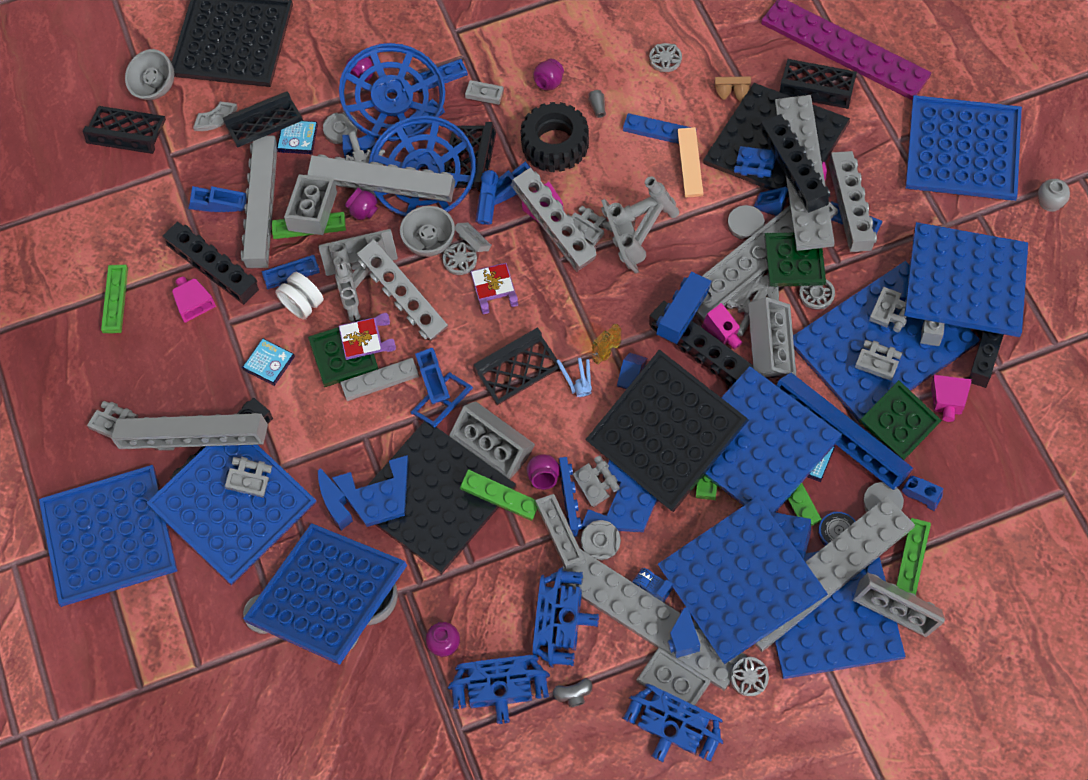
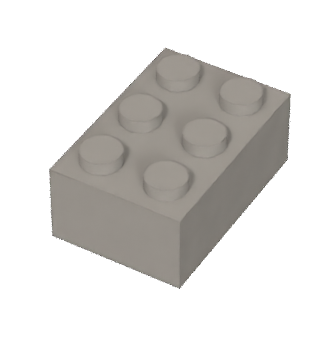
(310, 204)

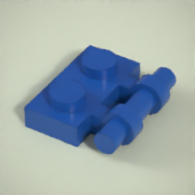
(755, 157)

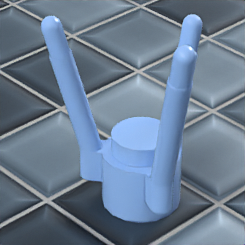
(583, 385)

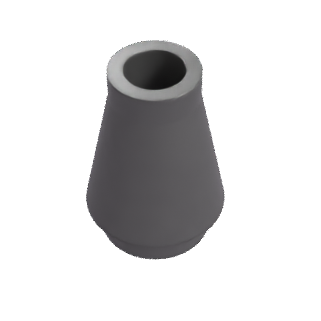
(597, 102)

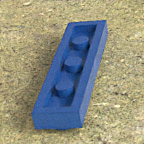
(652, 128)
(568, 489)

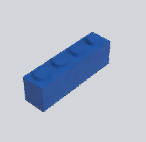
(683, 308)

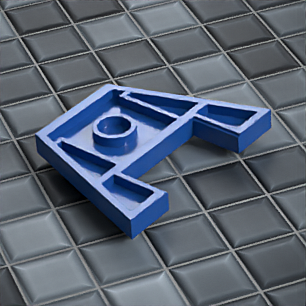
(380, 500)
(630, 507)

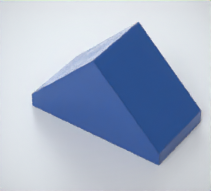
(772, 201)
(630, 369)

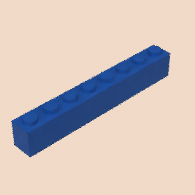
(854, 440)

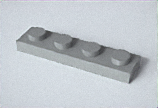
(379, 379)
(559, 531)

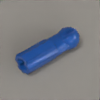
(487, 197)

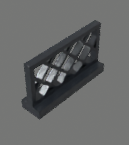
(820, 94)
(255, 115)
(122, 139)
(483, 155)
(508, 352)

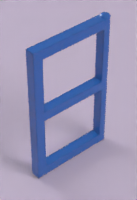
(451, 406)

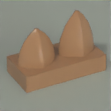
(725, 84)

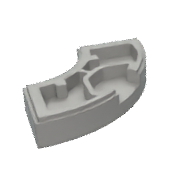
(214, 118)

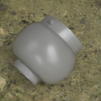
(1053, 194)

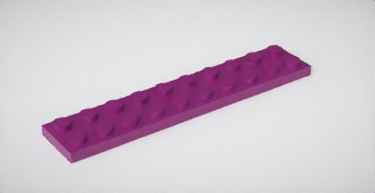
(846, 48)

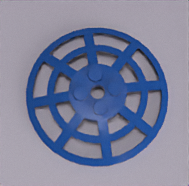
(391, 83)
(427, 158)

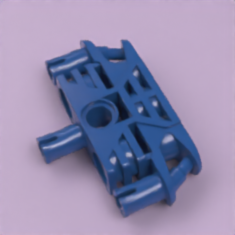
(547, 612)
(497, 672)
(681, 711)

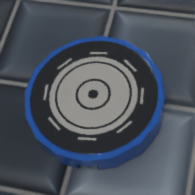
(833, 525)

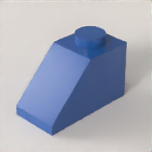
(684, 636)

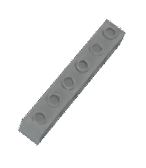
(852, 201)
(554, 229)
(374, 251)

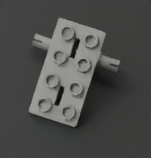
(622, 221)
(341, 259)

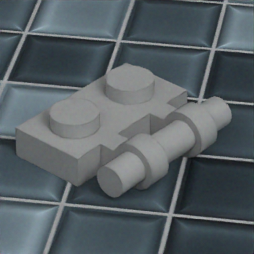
(592, 232)
(885, 307)
(877, 364)
(104, 421)
(248, 482)
(591, 484)

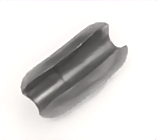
(573, 694)

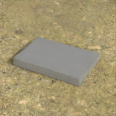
(674, 677)

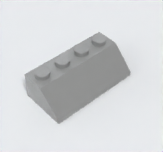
(772, 338)
(491, 439)
(898, 605)

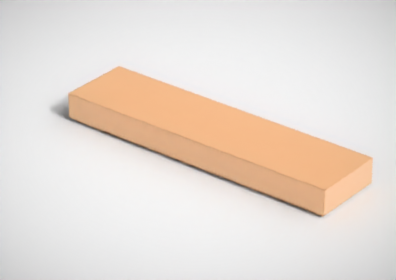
(690, 162)

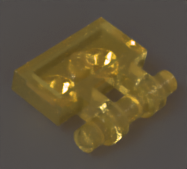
(604, 342)

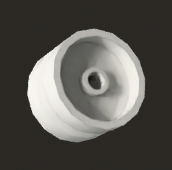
(299, 295)

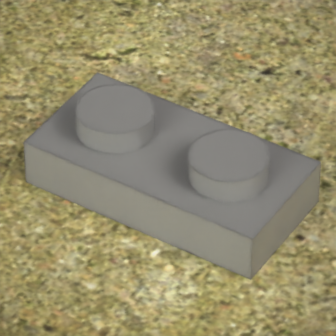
(484, 92)
(473, 237)

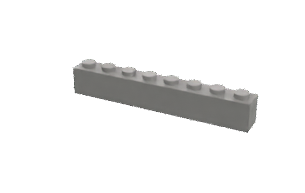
(384, 178)
(260, 203)
(190, 431)

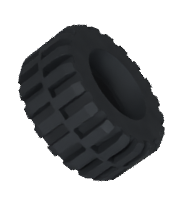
(551, 118)

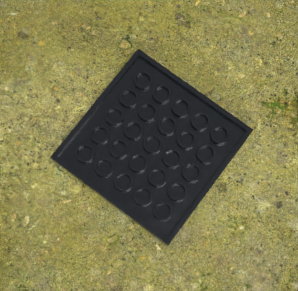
(232, 40)
(745, 131)
(666, 430)
(438, 513)

